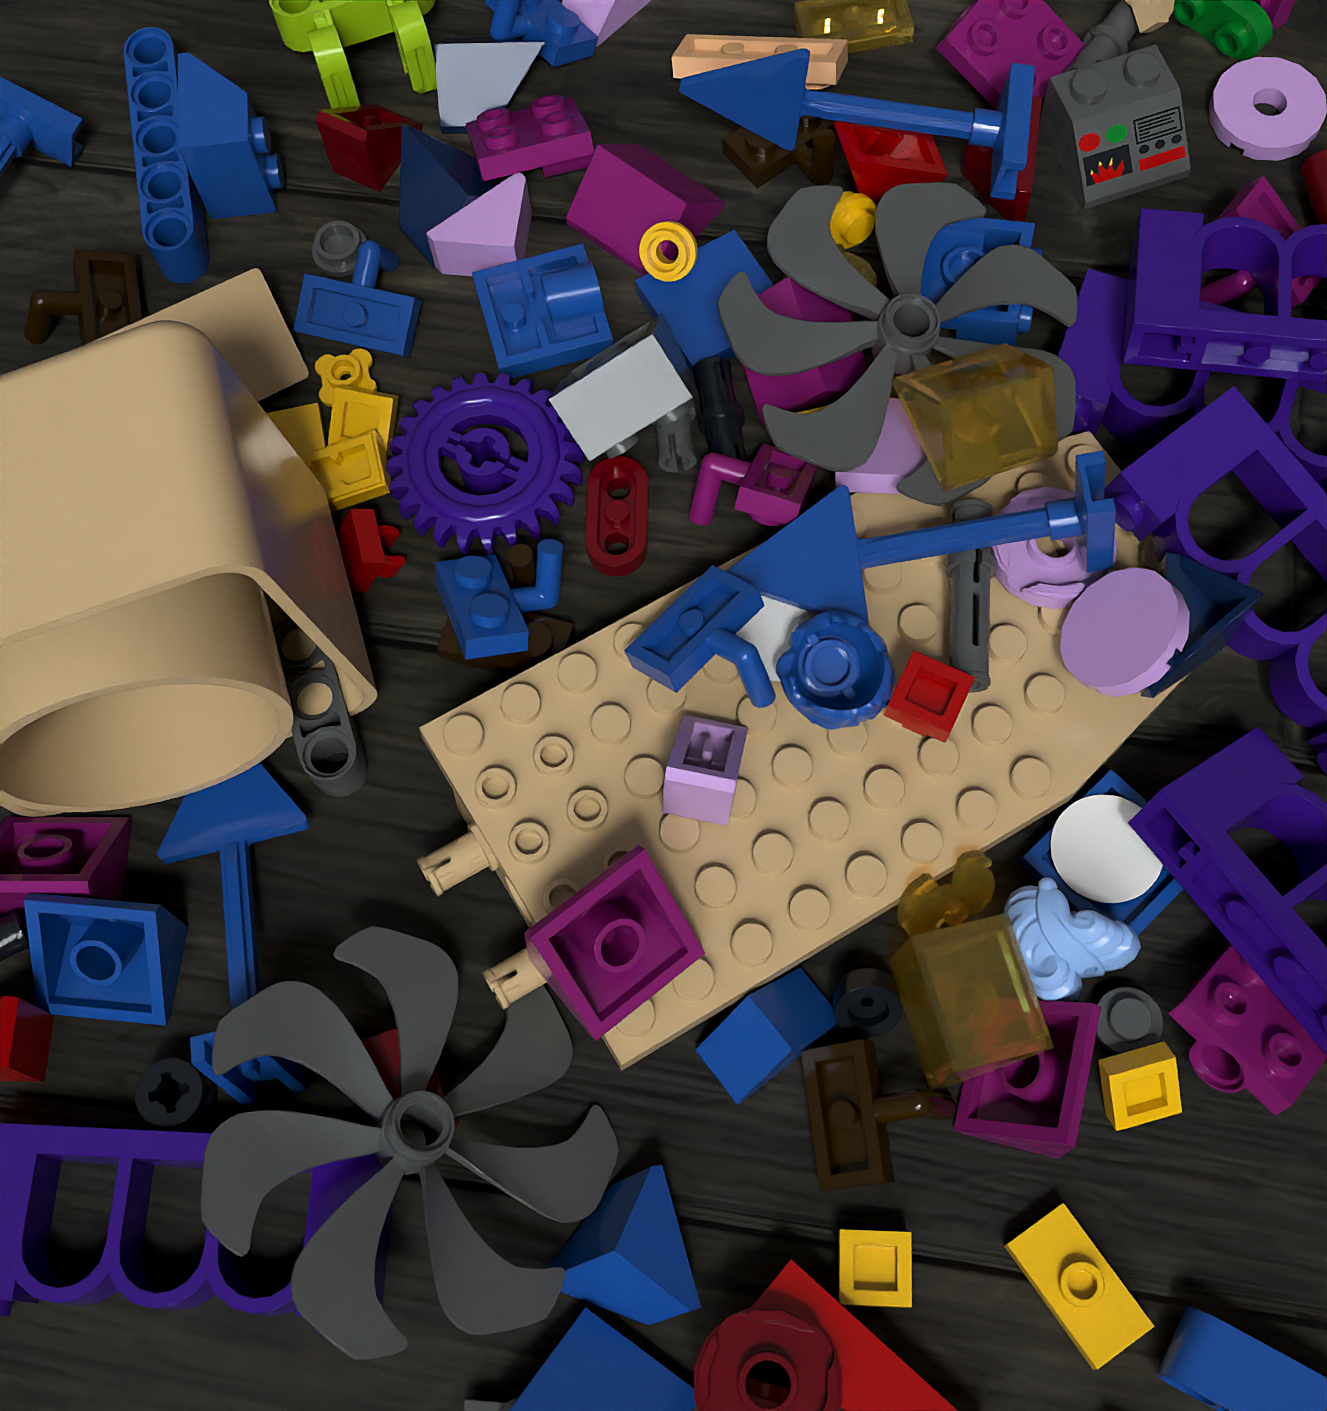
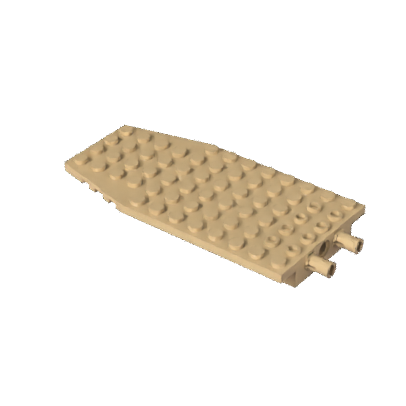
(823, 822)

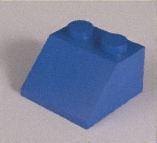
(225, 143)

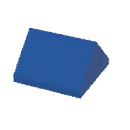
(104, 957)

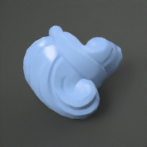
(1065, 944)

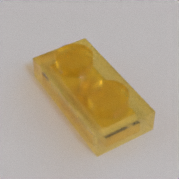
(861, 22)

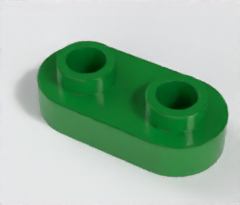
(1234, 26)

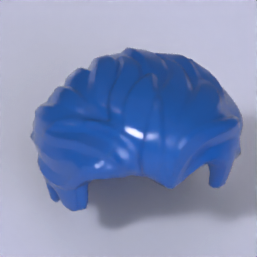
(836, 670)

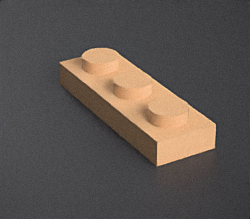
(712, 52)

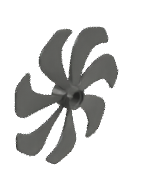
(905, 226)
(263, 1148)

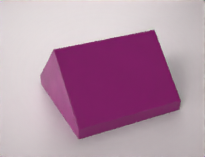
(629, 193)
(814, 387)
(62, 858)
(613, 943)
(1041, 1097)

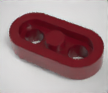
(617, 520)

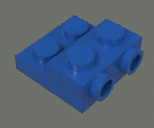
(954, 253)

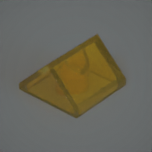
(982, 413)
(969, 1000)

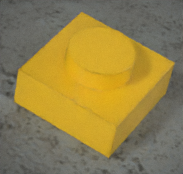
(362, 411)
(1140, 1086)
(875, 1268)

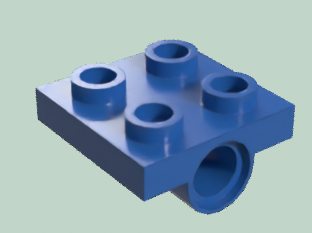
(543, 311)

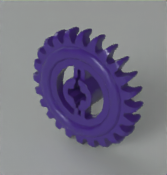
(500, 488)

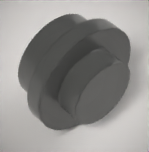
(337, 248)
(1128, 1020)

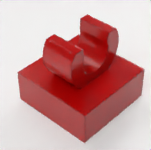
(362, 549)
(929, 697)

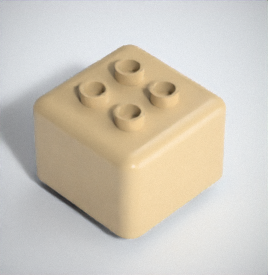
(143, 576)

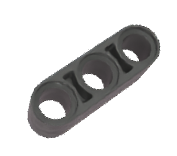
(327, 733)

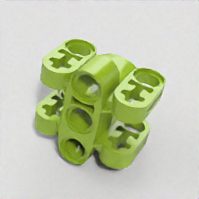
(335, 24)

